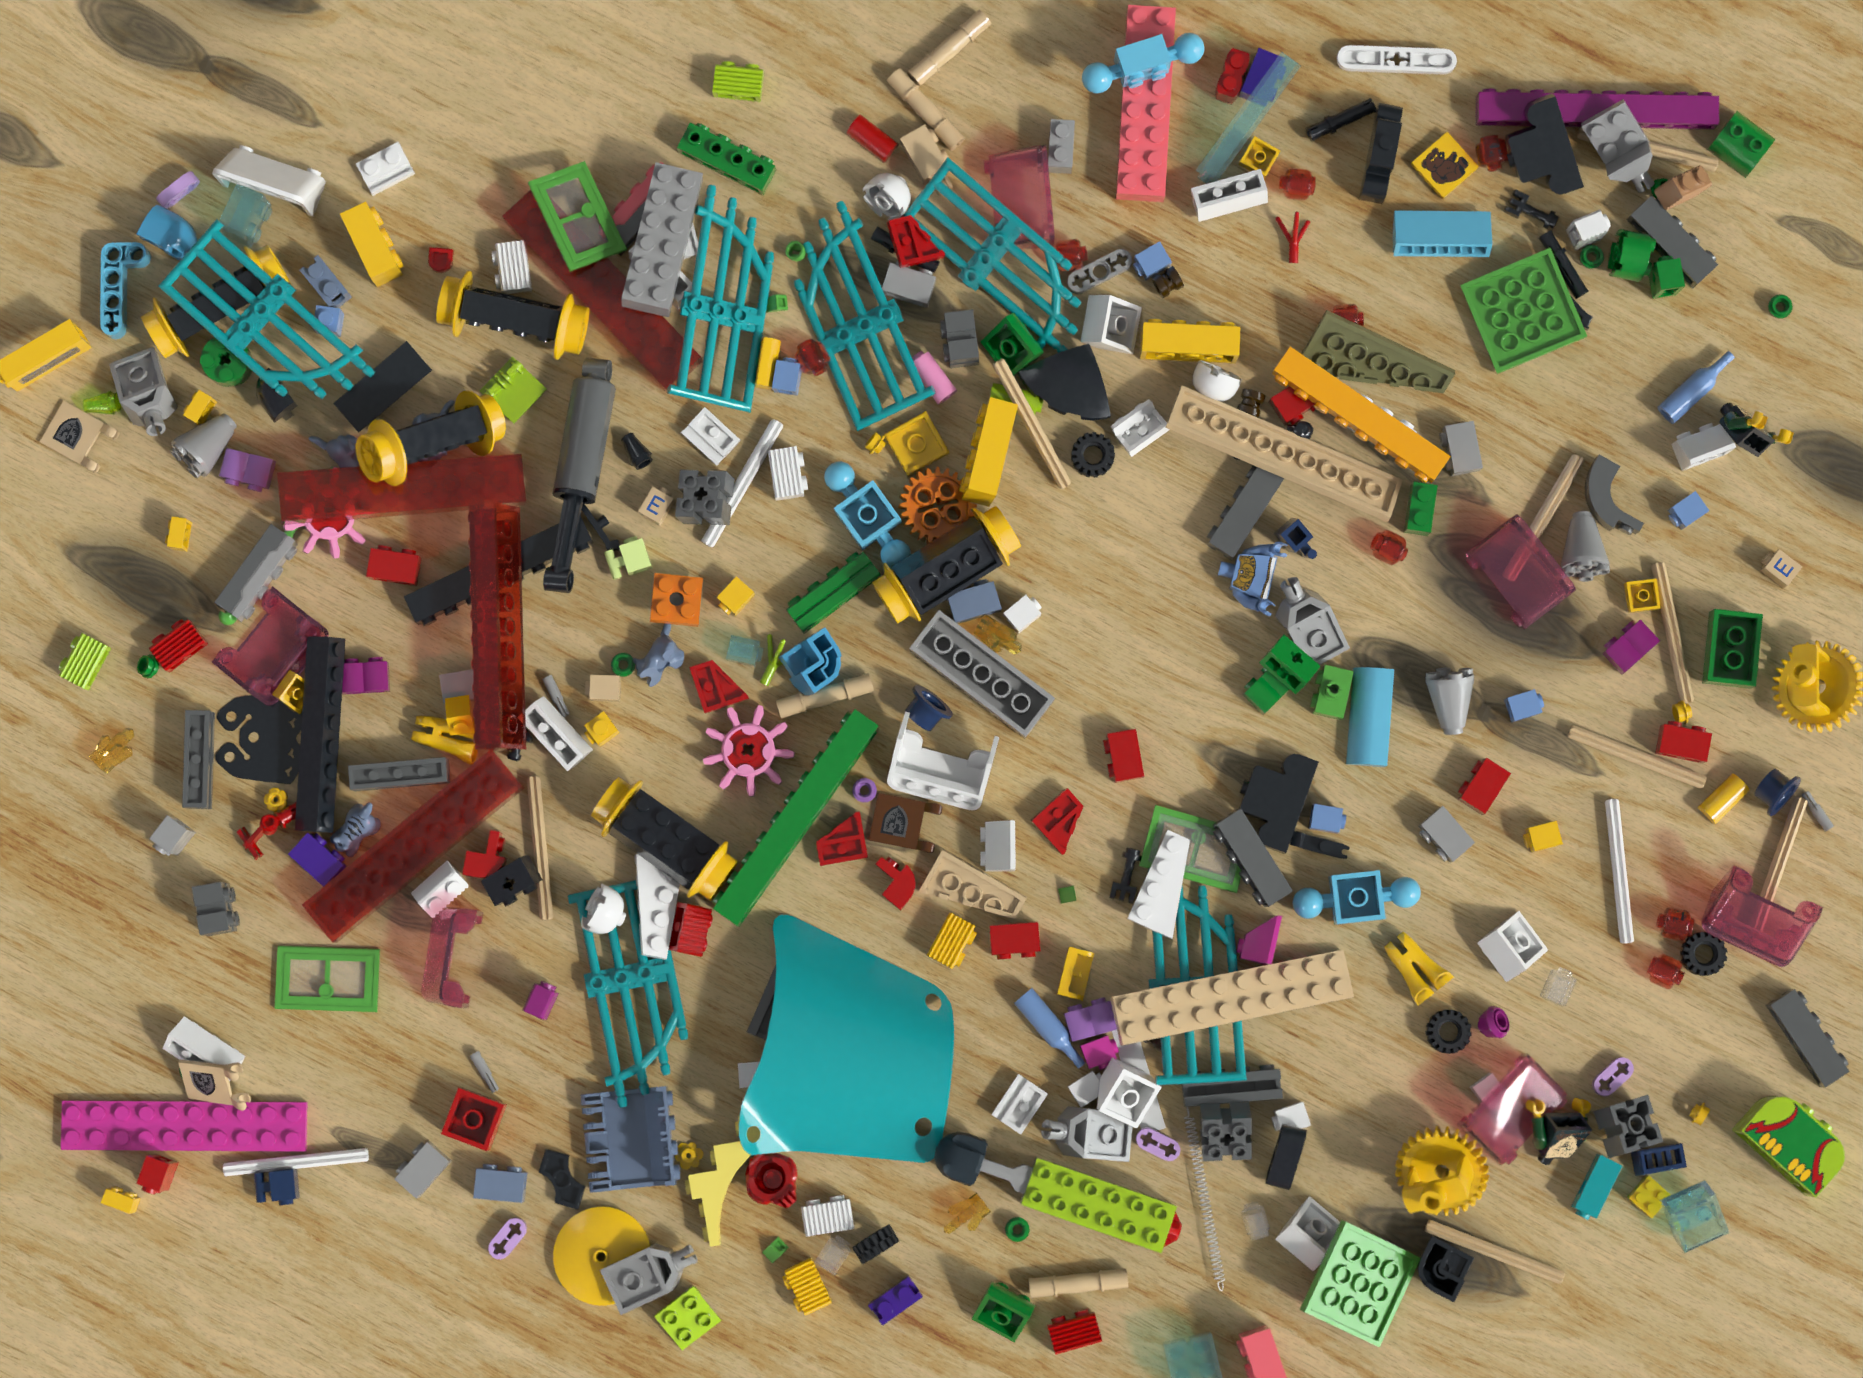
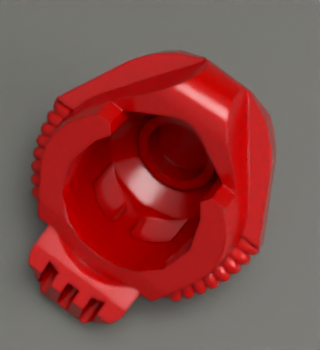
(772, 1179)

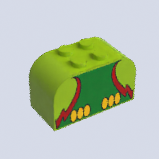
(1793, 1142)

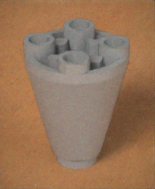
(204, 444)
(1584, 550)
(1451, 697)

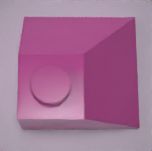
(1260, 942)

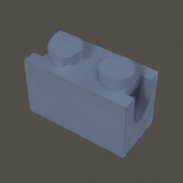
(325, 283)
(974, 602)
(500, 1184)

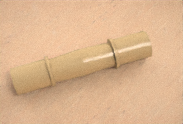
(949, 48)
(925, 109)
(827, 695)
(1078, 1283)

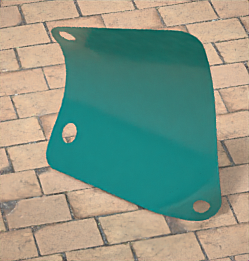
(848, 1054)

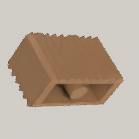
(1683, 187)

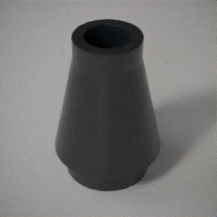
(637, 453)

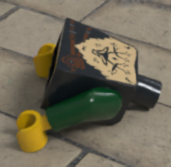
(1749, 430)
(1559, 1133)

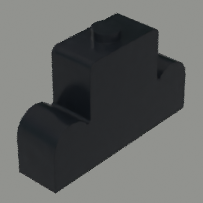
(1544, 148)
(1381, 153)
(1278, 799)

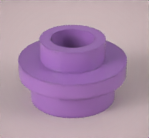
(864, 782)

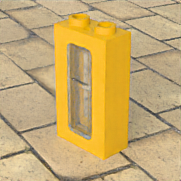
(43, 355)

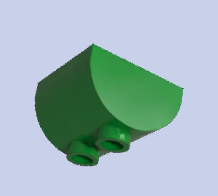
(1741, 144)
(1012, 343)
(1003, 1311)

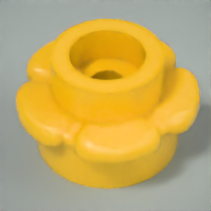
(875, 443)
(1681, 712)
(282, 799)
(1699, 1113)

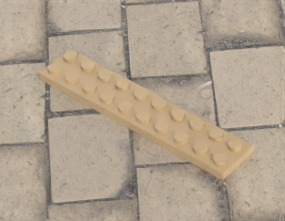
(1284, 453)
(1231, 997)

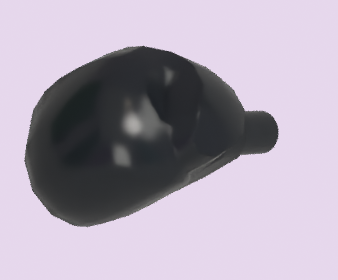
(1302, 429)

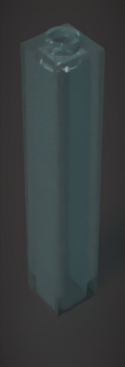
(1247, 118)

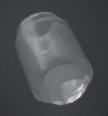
(1255, 1221)

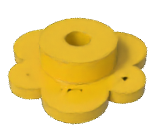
(696, 1155)

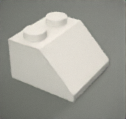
(1111, 324)
(1702, 446)
(999, 846)
(1512, 946)
(1126, 1092)
(1309, 1233)

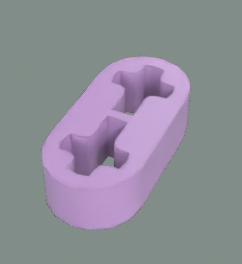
(178, 190)
(1616, 1081)
(1155, 1149)
(512, 1242)

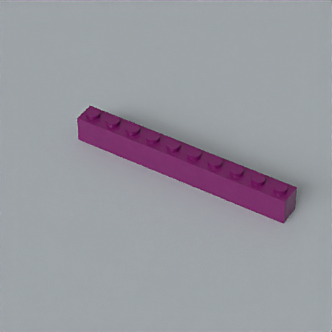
(1650, 111)

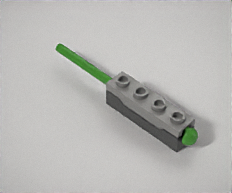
(255, 575)

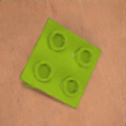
(514, 389)
(687, 1317)

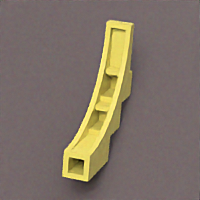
(713, 1184)

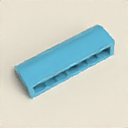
(1442, 233)
(1370, 717)

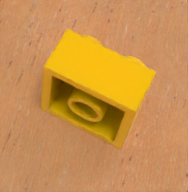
(1259, 156)
(199, 407)
(178, 534)
(1642, 595)
(291, 691)
(1647, 1196)
(121, 1200)

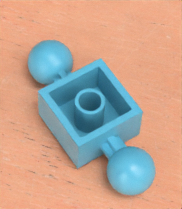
(1142, 62)
(866, 513)
(1356, 897)

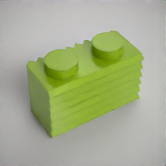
(738, 82)
(84, 661)

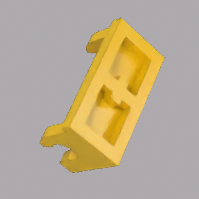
(1075, 973)

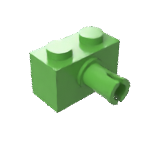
(1332, 692)

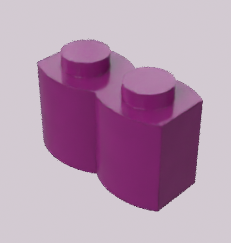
(1630, 646)
(366, 676)
(541, 1000)

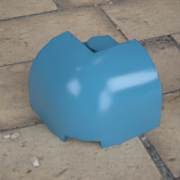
(168, 232)
(813, 662)

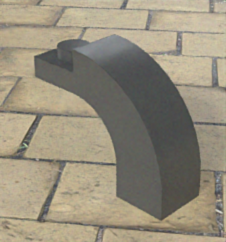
(1600, 501)

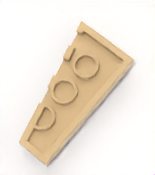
(967, 885)

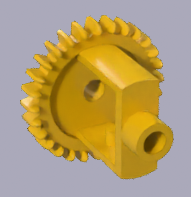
(1801, 680)
(1439, 1188)

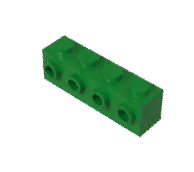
(726, 158)

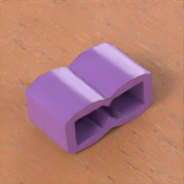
(247, 469)
(1090, 1020)

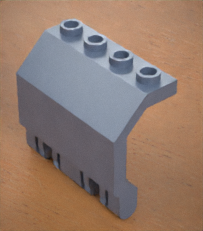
(633, 1138)

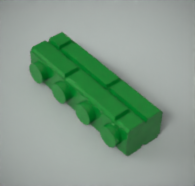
(833, 592)

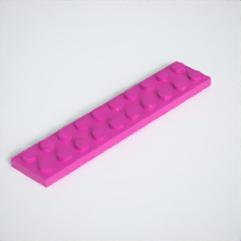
(183, 1126)

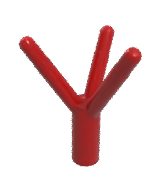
(1296, 237)

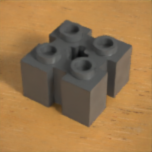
(961, 339)
(696, 505)
(215, 909)
(1628, 1126)
(1226, 1131)

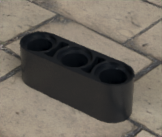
(1286, 1156)

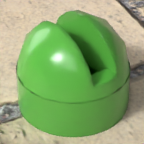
(795, 246)

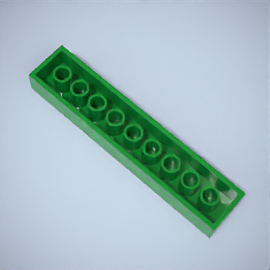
(796, 818)

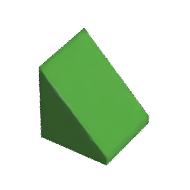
(777, 303)
(1067, 894)
(775, 1250)

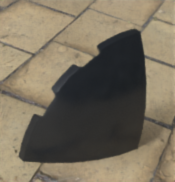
(1069, 383)

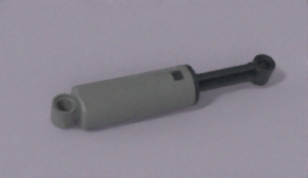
(580, 463)

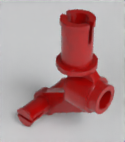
(267, 826)

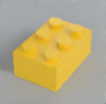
(373, 243)

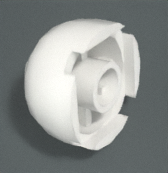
(887, 195)
(1215, 382)
(604, 911)

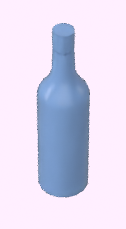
(1692, 390)
(1047, 1025)

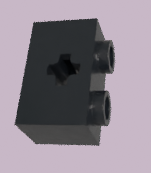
(499, 883)

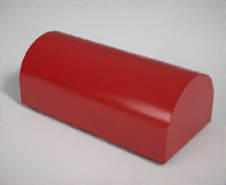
(872, 138)

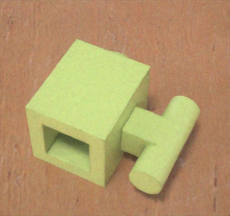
(633, 557)

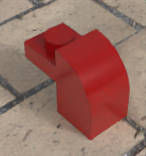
(483, 865)
(903, 882)

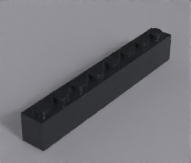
(454, 590)
(320, 734)

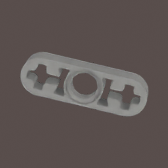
(1097, 281)

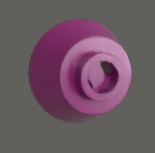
(1493, 1023)

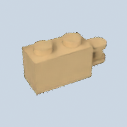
(924, 154)

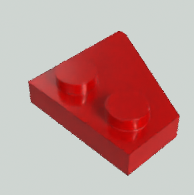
(911, 242)
(715, 687)
(1059, 819)
(843, 843)

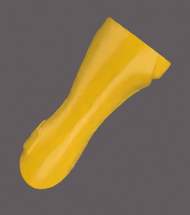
(461, 749)
(1435, 973)

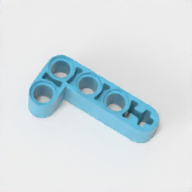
(119, 289)

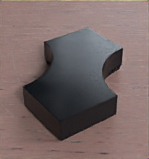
(556, 1169)

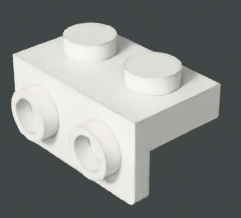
(1139, 427)

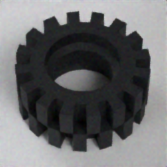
(1103, 444)
(1693, 964)
(1463, 1031)
(875, 1244)

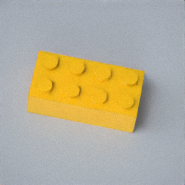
(1190, 341)
(989, 451)

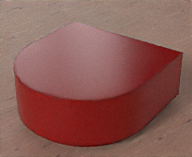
(440, 259)

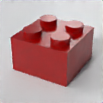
(474, 1119)

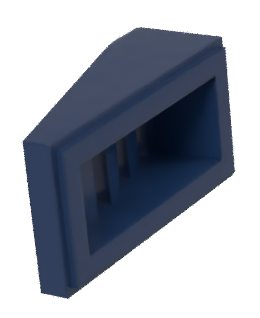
(1643, 1162)

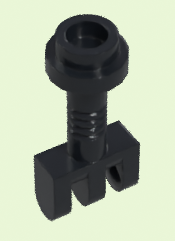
(1521, 206)
(1124, 886)

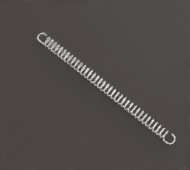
(1201, 1186)

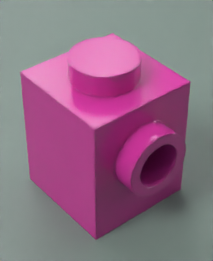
(1099, 1052)

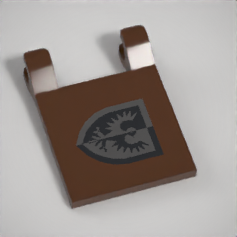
(899, 822)

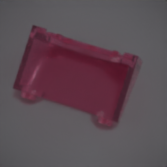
(1023, 185)
(1521, 570)
(271, 648)
(1756, 922)
(436, 984)
(1501, 1118)

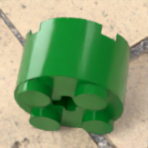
(1631, 255)
(220, 372)

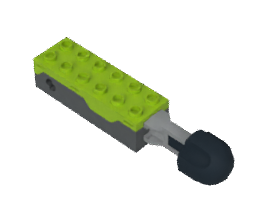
(1066, 1193)

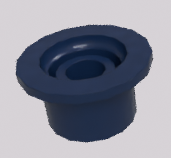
(927, 708)
(1776, 790)

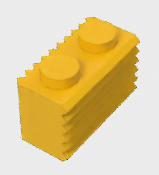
(951, 941)
(807, 1286)

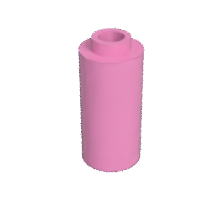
(933, 375)

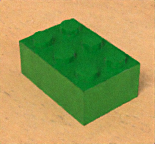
(1732, 648)

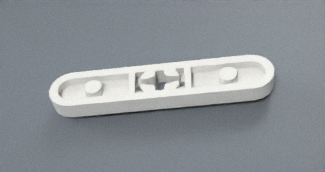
(1420, 59)

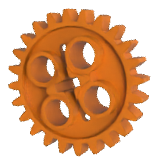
(930, 485)

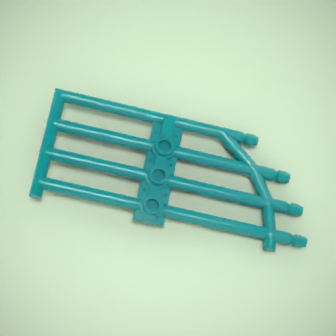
(994, 248)
(722, 312)
(257, 315)
(857, 329)
(1228, 938)
(628, 977)

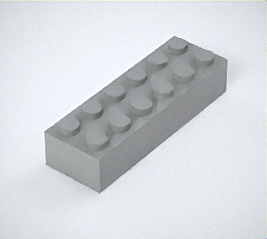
(662, 239)
(981, 674)

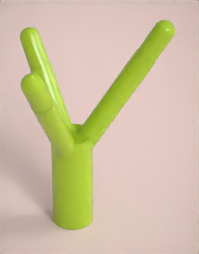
(773, 662)

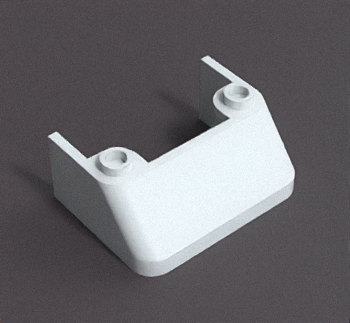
(938, 774)

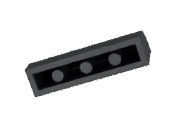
(390, 382)

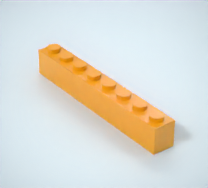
(1360, 415)

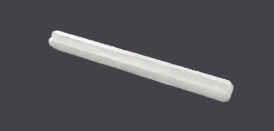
(746, 477)
(1619, 871)
(295, 1162)

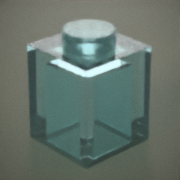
(744, 651)

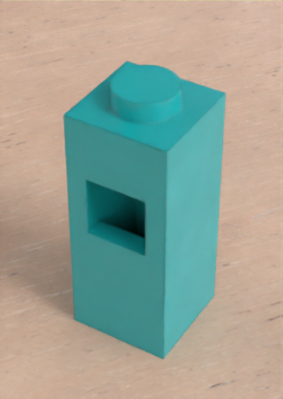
(1596, 1187)

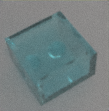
(245, 215)
(1694, 1216)
(1192, 1358)

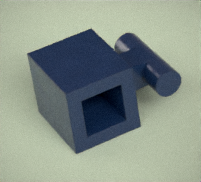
(1296, 537)
(282, 1185)

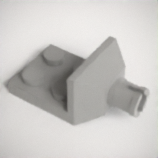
(1621, 145)
(143, 390)
(1310, 622)
(1090, 1135)
(646, 1275)

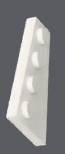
(1160, 893)
(656, 908)

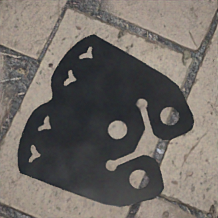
(276, 739)

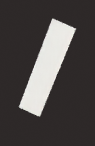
(1134, 1056)

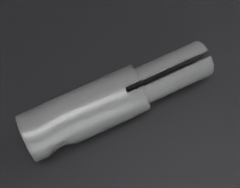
(555, 693)
(1818, 813)
(483, 1069)

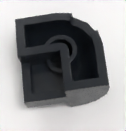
(273, 403)
(1443, 1268)

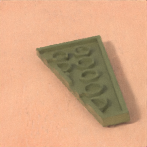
(1367, 357)

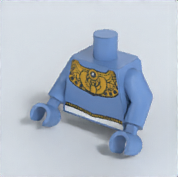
(1253, 575)

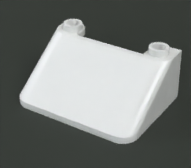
(271, 177)

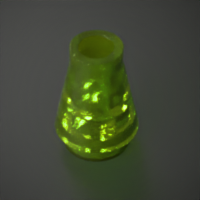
(104, 403)

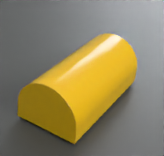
(767, 361)
(1723, 798)

